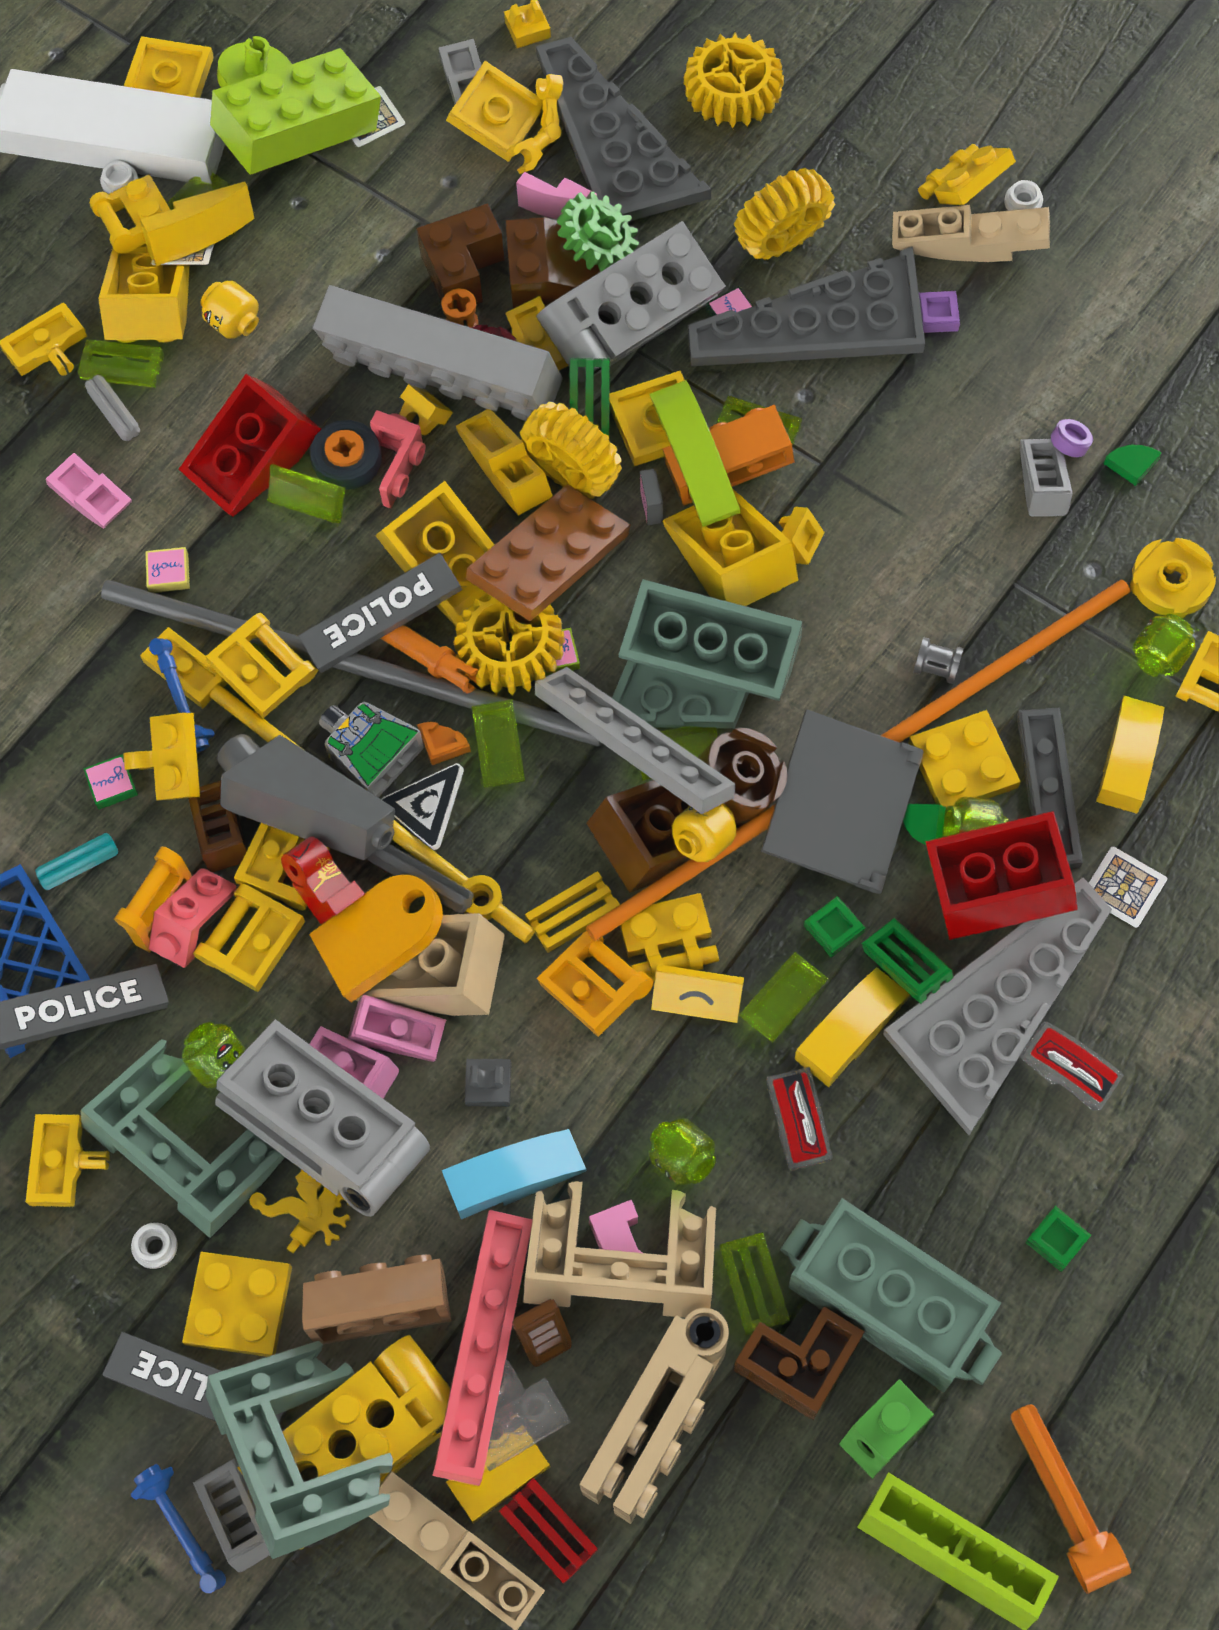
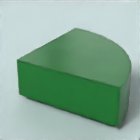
(1132, 461)
(925, 821)

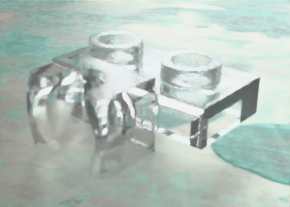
(522, 1417)

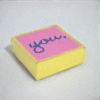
(167, 570)

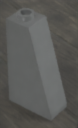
(308, 799)

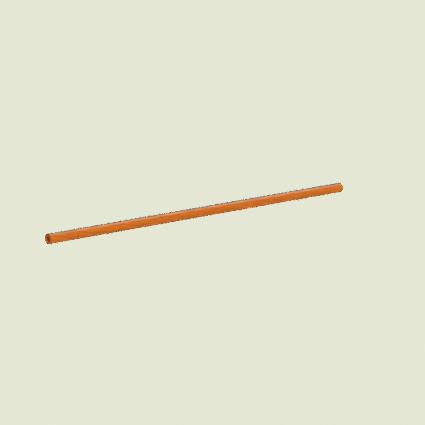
(898, 733)

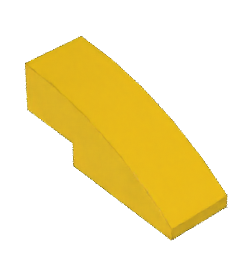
(197, 222)
(505, 461)
(1131, 755)
(851, 1026)

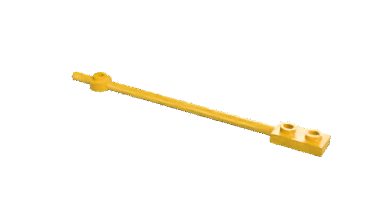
(203, 684)

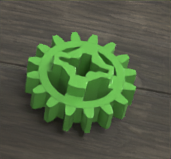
(596, 230)

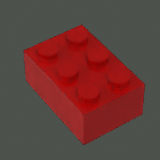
(1002, 875)

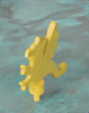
(313, 1212)

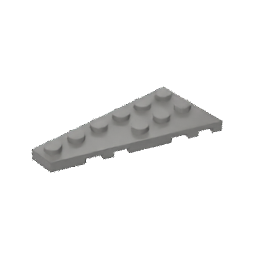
(984, 1017)

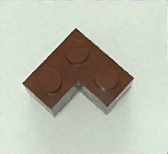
(458, 248)
(802, 1373)

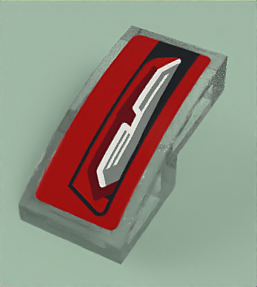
(1072, 1064)
(799, 1119)

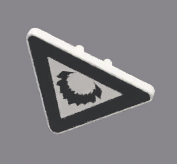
(427, 804)

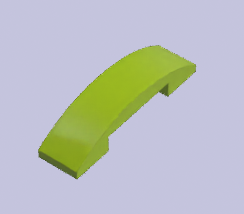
(695, 453)

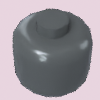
(235, 751)

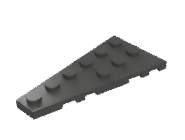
(614, 140)
(830, 317)

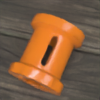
(465, 307)

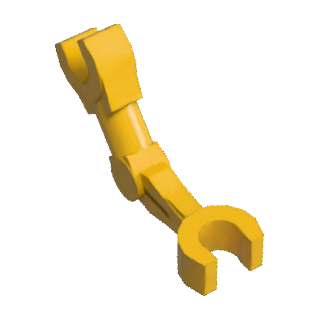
(549, 91)

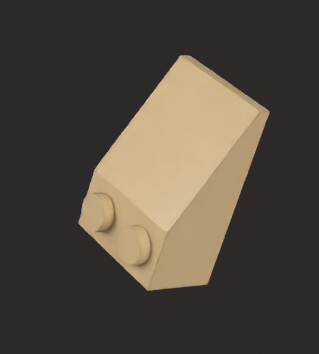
(452, 973)

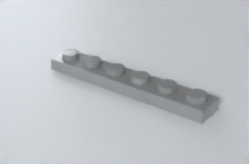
(635, 740)

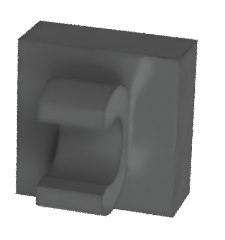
(488, 1082)

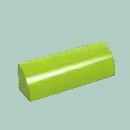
(958, 1552)

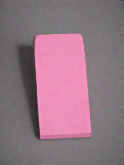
(396, 1029)
(362, 1063)

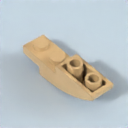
(963, 236)
(456, 1553)

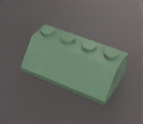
(711, 640)

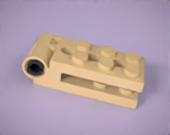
(689, 1367)

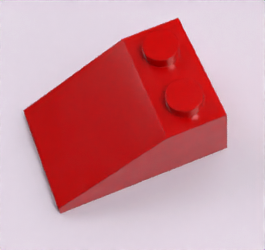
(243, 441)

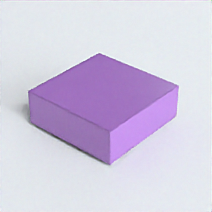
(939, 311)

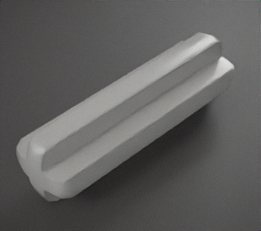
(112, 408)

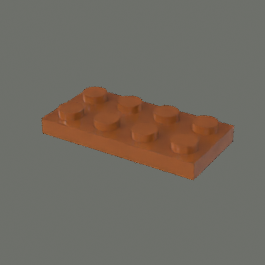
(548, 552)

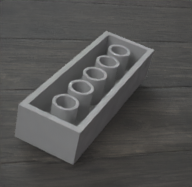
(436, 353)

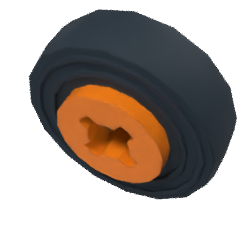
(345, 468)

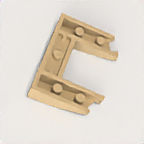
(561, 1269)

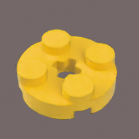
(1165, 597)

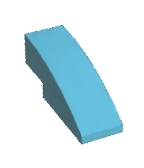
(513, 1172)

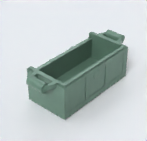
(895, 1295)

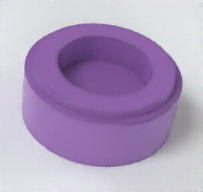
(1071, 438)

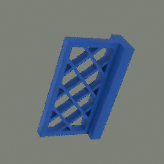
(50, 926)

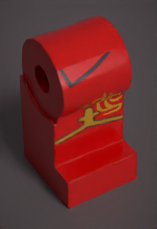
(319, 879)

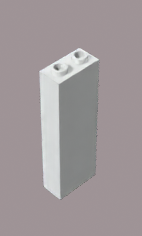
(108, 123)

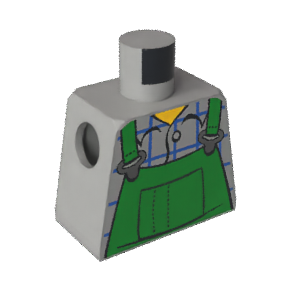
(370, 745)

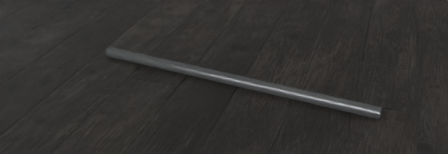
(355, 664)

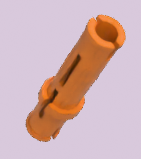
(439, 660)

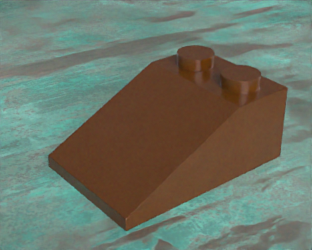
(541, 263)
(637, 833)

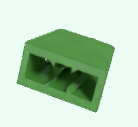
(886, 1428)

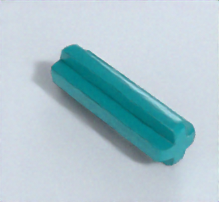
(76, 861)

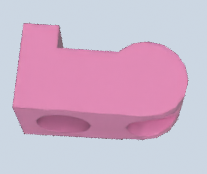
(612, 1228)

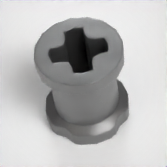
(938, 660)

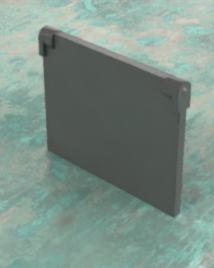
(842, 801)

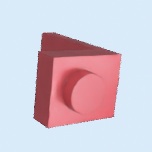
(406, 439)
(181, 916)

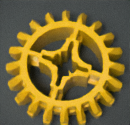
(733, 80)
(784, 213)
(571, 449)
(487, 633)

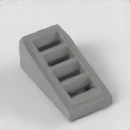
(1045, 491)
(249, 1537)

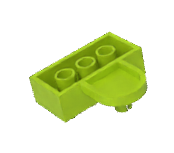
(288, 110)

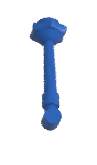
(167, 665)
(153, 1486)

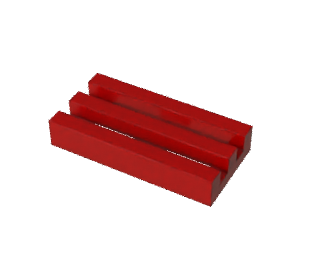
(520, 1500)

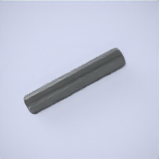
(399, 863)

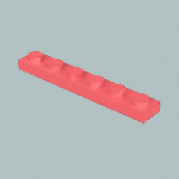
(483, 1349)

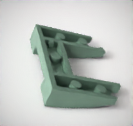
(125, 1122)
(287, 1509)

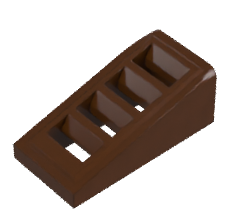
(221, 850)
(542, 1333)

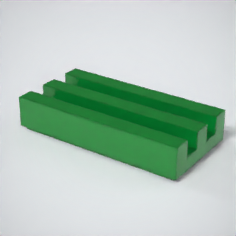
(590, 363)
(928, 982)

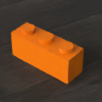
(746, 447)

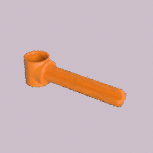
(1095, 1555)

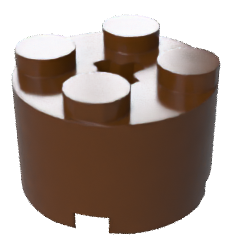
(753, 766)

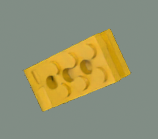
(398, 1380)

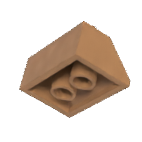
(375, 1300)

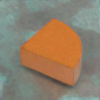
(442, 742)

